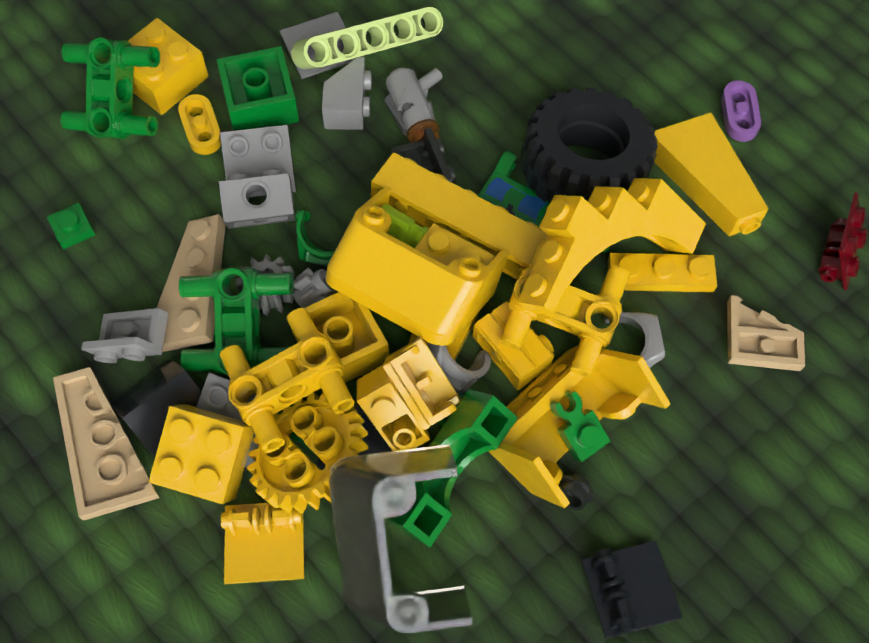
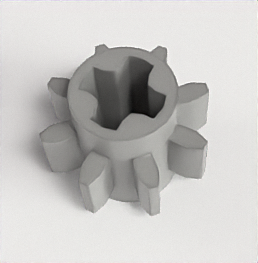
(311, 287)

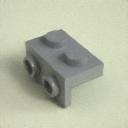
(129, 336)

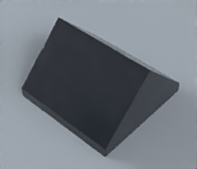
(147, 403)

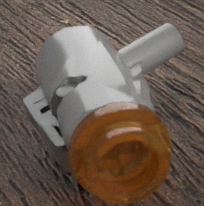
(409, 103)

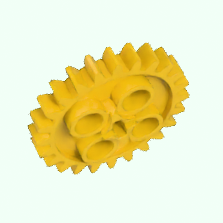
(288, 475)

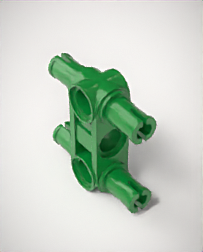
(110, 88)
(235, 315)

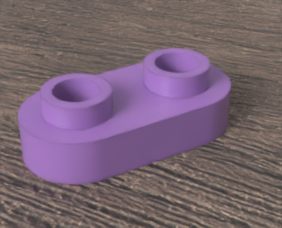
(740, 114)

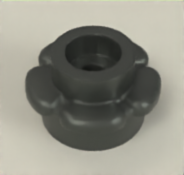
(576, 491)

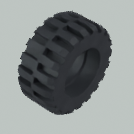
(591, 121)

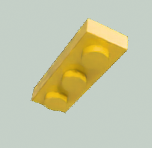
(667, 271)

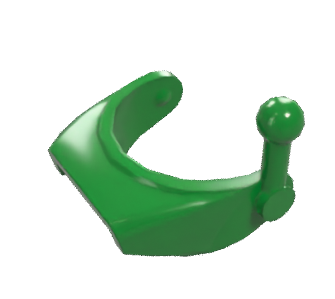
(306, 249)

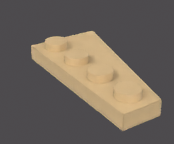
(200, 253)
(99, 453)

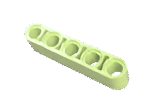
(355, 38)

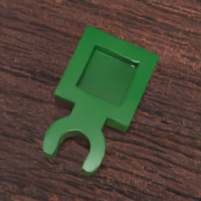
(581, 430)

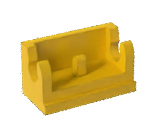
(422, 383)

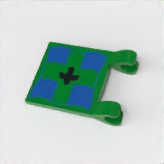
(512, 195)

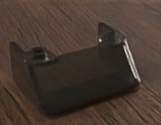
(362, 495)

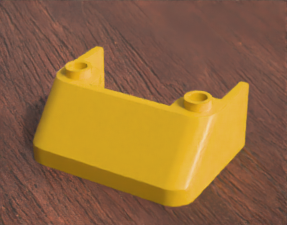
(407, 283)
(533, 442)

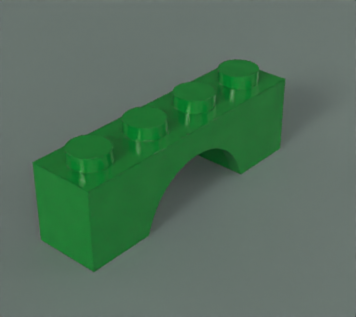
(470, 430)

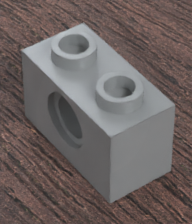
(275, 209)

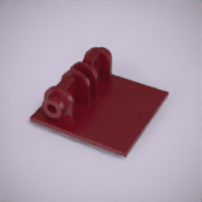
(844, 239)

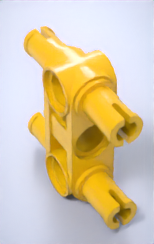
(571, 315)
(285, 379)

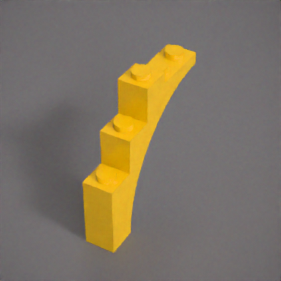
(585, 228)

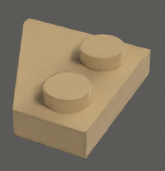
(762, 339)

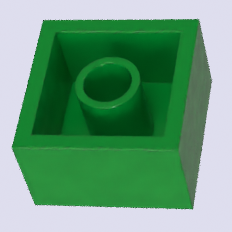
(258, 89)

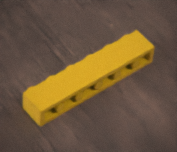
(435, 200)

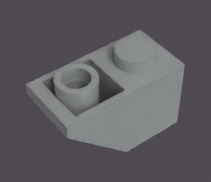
(345, 99)

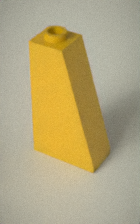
(710, 173)

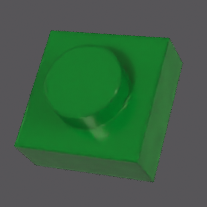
(70, 226)

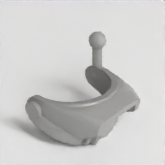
(649, 325)
(458, 376)

